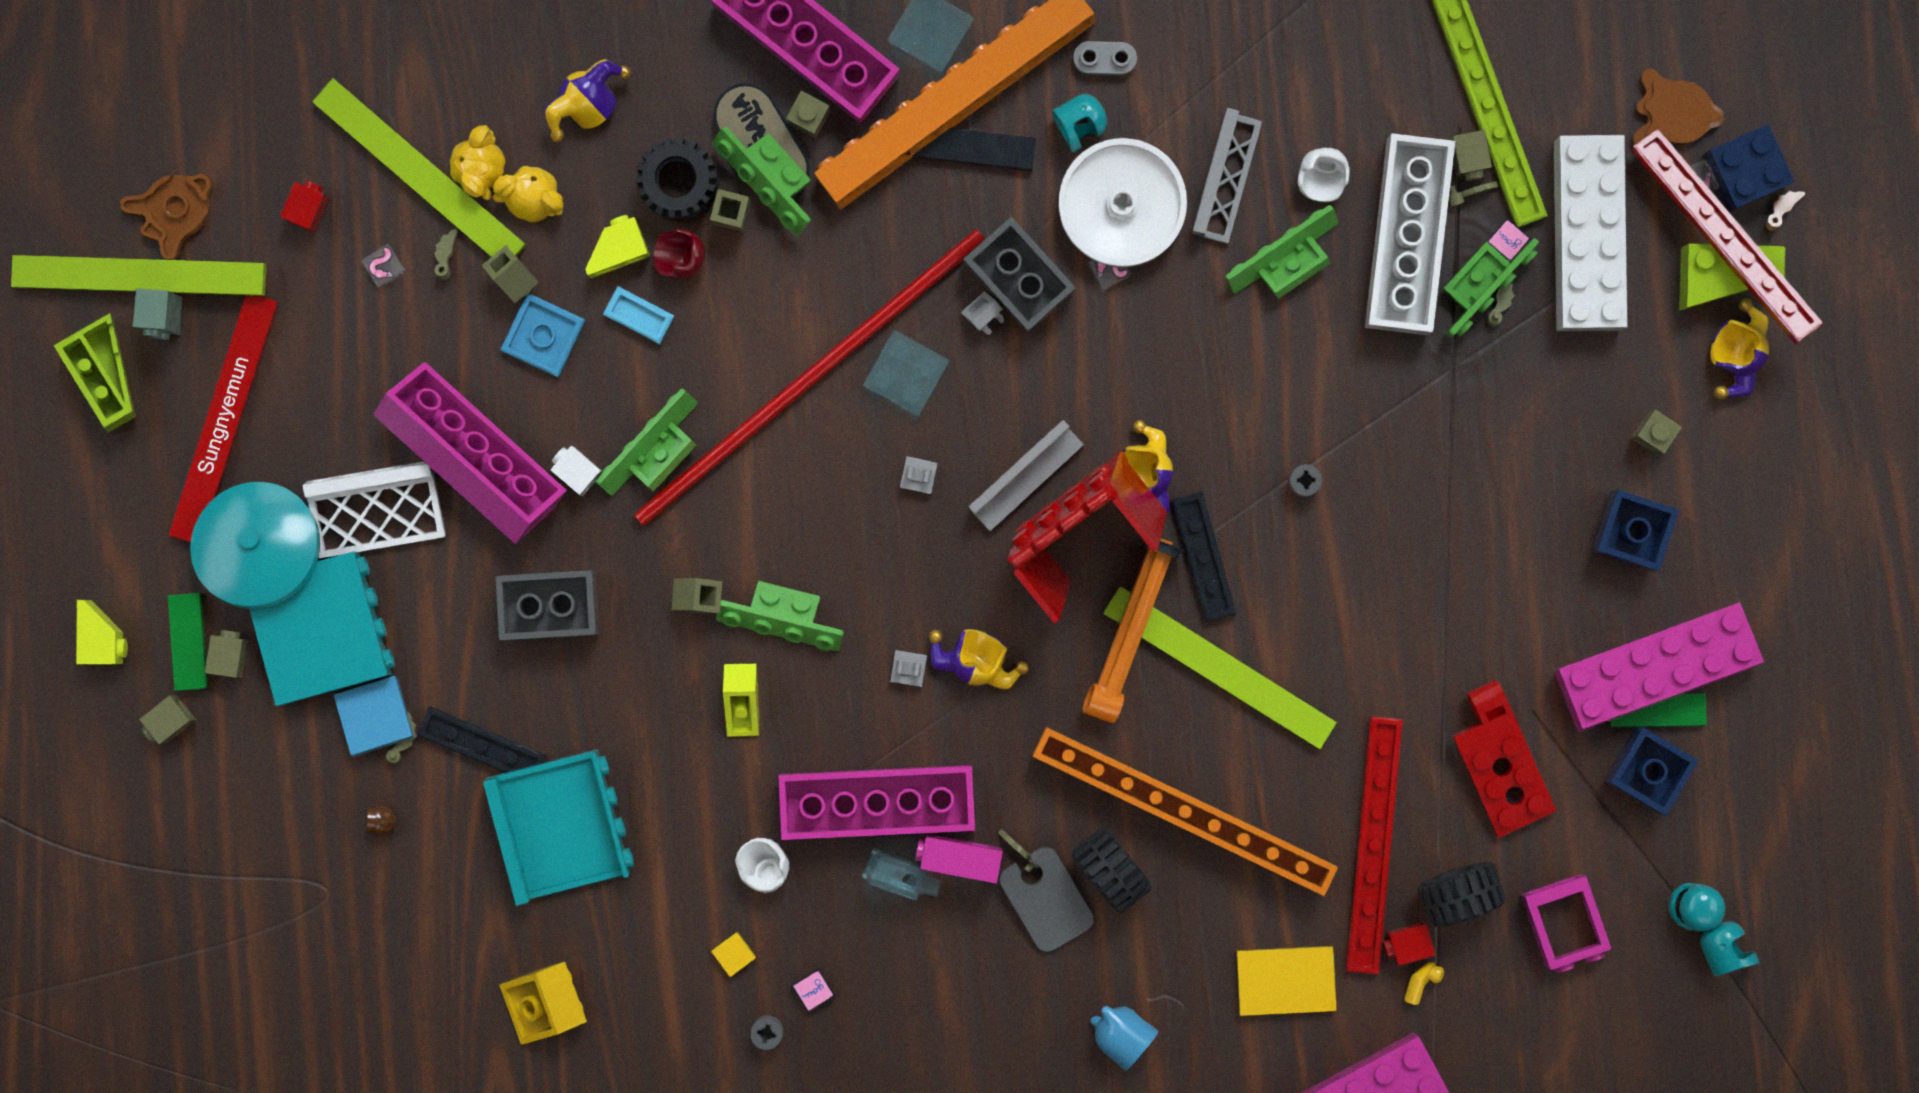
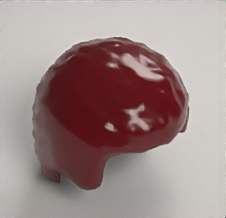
(678, 254)

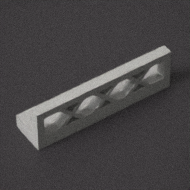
(1215, 172)
(1026, 475)

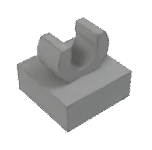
(982, 311)
(918, 475)
(908, 668)

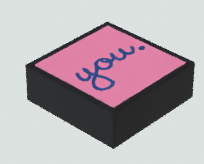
(1508, 239)
(813, 990)

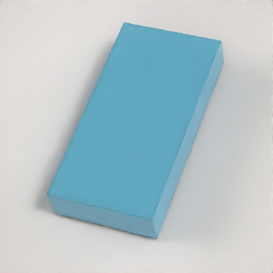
(639, 315)

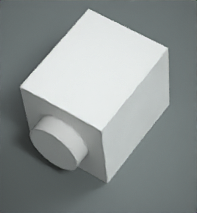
(575, 469)

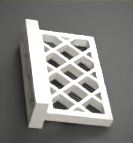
(370, 481)

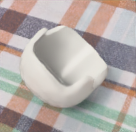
(1323, 174)
(762, 865)

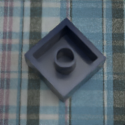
(1749, 168)
(1635, 530)
(1651, 770)

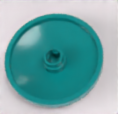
(255, 545)

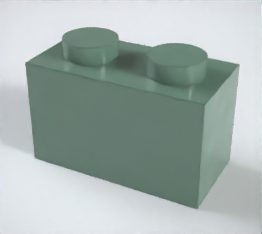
(157, 313)

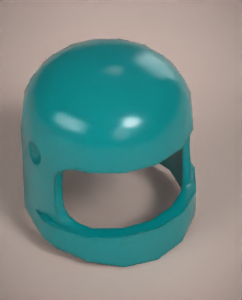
(1073, 111)
(1700, 907)
(1722, 951)

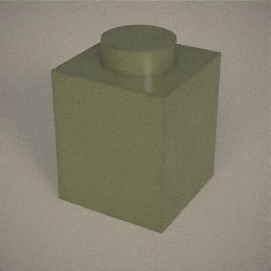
(808, 114)
(1471, 155)
(730, 210)
(510, 274)
(1656, 432)
(696, 595)
(227, 654)
(166, 720)

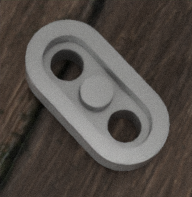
(1105, 58)

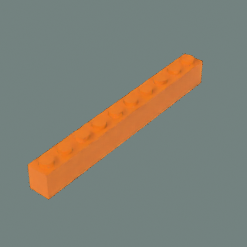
(952, 98)
(1185, 811)

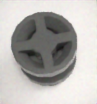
(1299, 480)
(769, 1027)

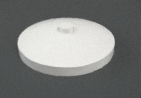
(1122, 202)

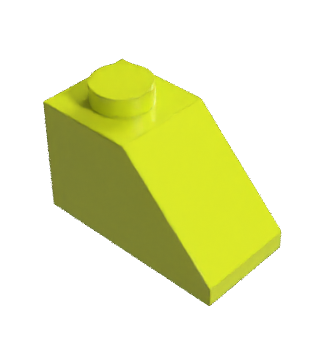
(617, 247)
(98, 637)
(741, 699)

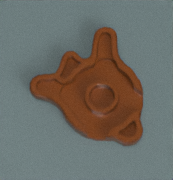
(1676, 109)
(173, 210)

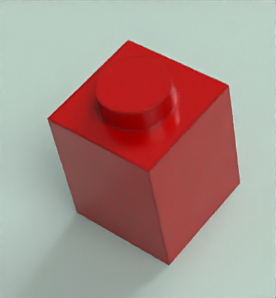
(305, 205)
(1409, 944)

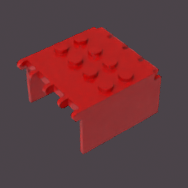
(1109, 482)

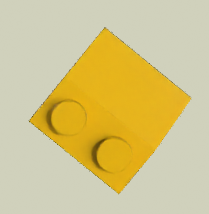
(543, 1003)

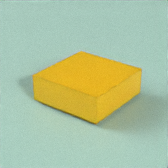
(733, 954)

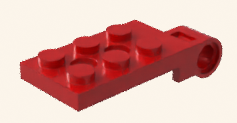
(1497, 738)

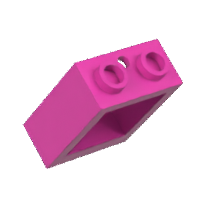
(959, 858)
(1551, 893)

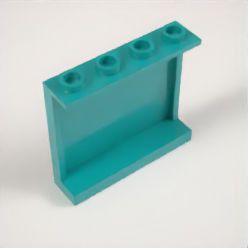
(324, 633)
(558, 825)

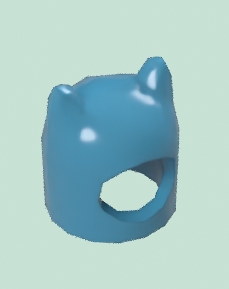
(1122, 1035)

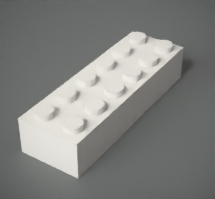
(1590, 233)
(1410, 234)

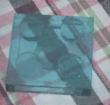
(931, 31)
(906, 373)

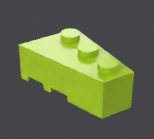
(1709, 278)
(99, 371)

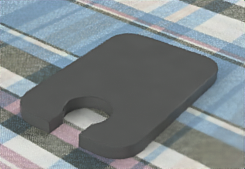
(1052, 906)

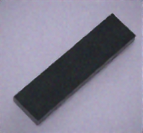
(981, 149)
(1203, 556)
(477, 742)

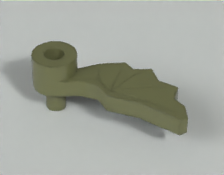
(1457, 198)
(443, 253)
(1503, 300)
(393, 754)
(1016, 846)

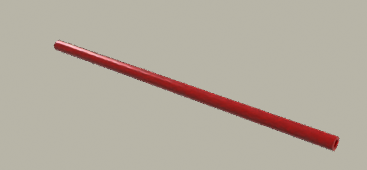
(808, 378)

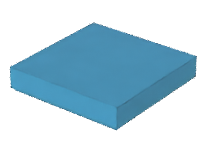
(543, 335)
(374, 716)

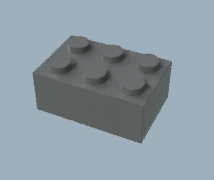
(1019, 275)
(547, 605)

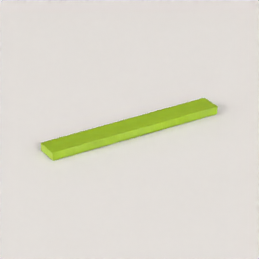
(1490, 110)
(415, 170)
(129, 274)
(1229, 673)

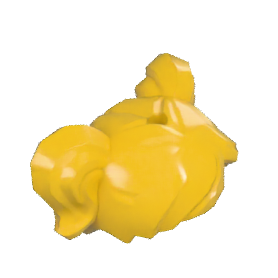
(481, 163)
(529, 198)

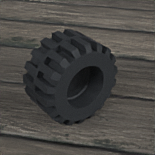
(657, 160)
(1111, 870)
(1461, 894)

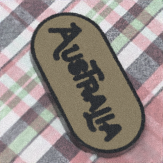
(752, 115)

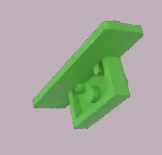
(769, 174)
(1288, 259)
(1480, 278)
(655, 449)
(782, 614)

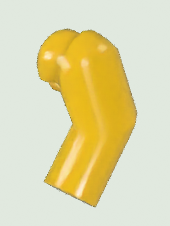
(1419, 979)

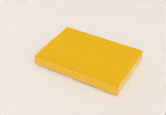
(1286, 980)

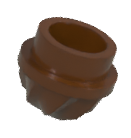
(379, 820)

